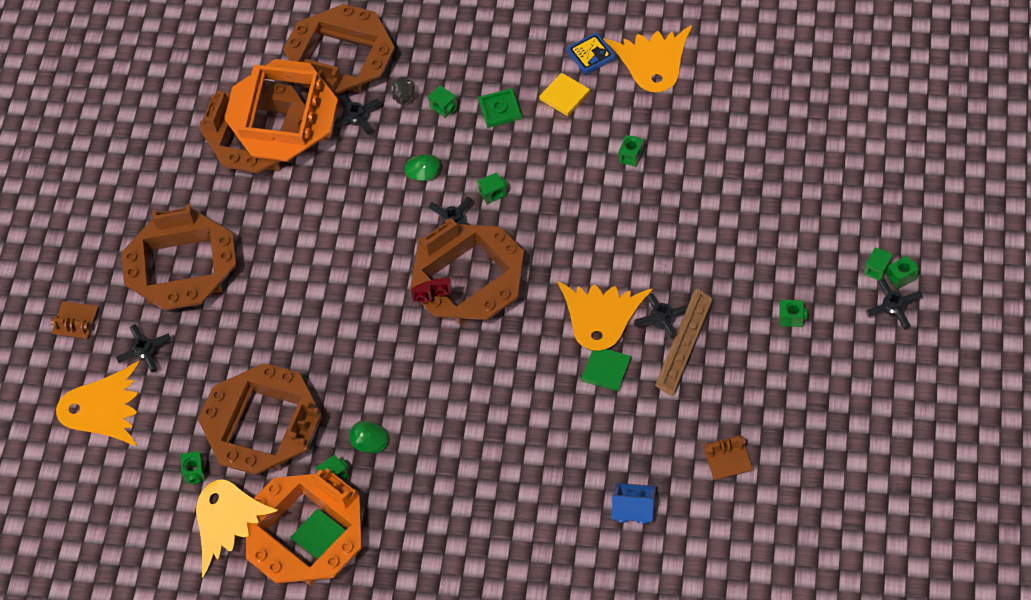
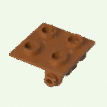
(74, 320)
(727, 457)

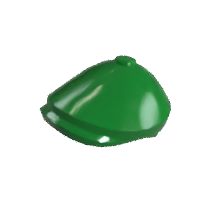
(422, 167)
(368, 436)

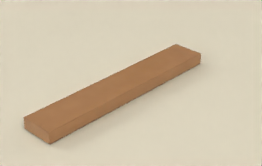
(683, 342)

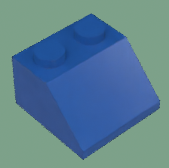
(633, 503)

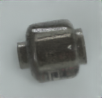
(403, 90)

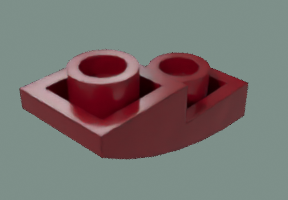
(425, 291)

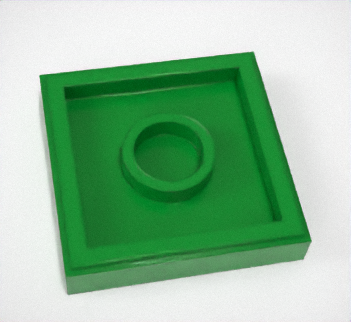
(499, 108)
(606, 369)
(317, 534)

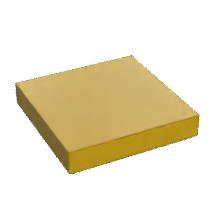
(564, 94)

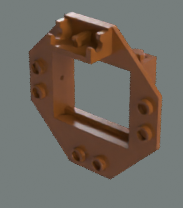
(350, 25)
(274, 98)
(176, 229)
(450, 243)
(227, 404)

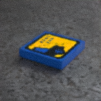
(590, 53)

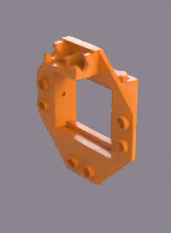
(280, 145)
(328, 493)

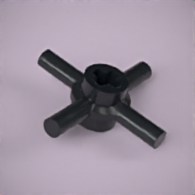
(356, 113)
(453, 212)
(894, 303)
(661, 316)
(143, 348)

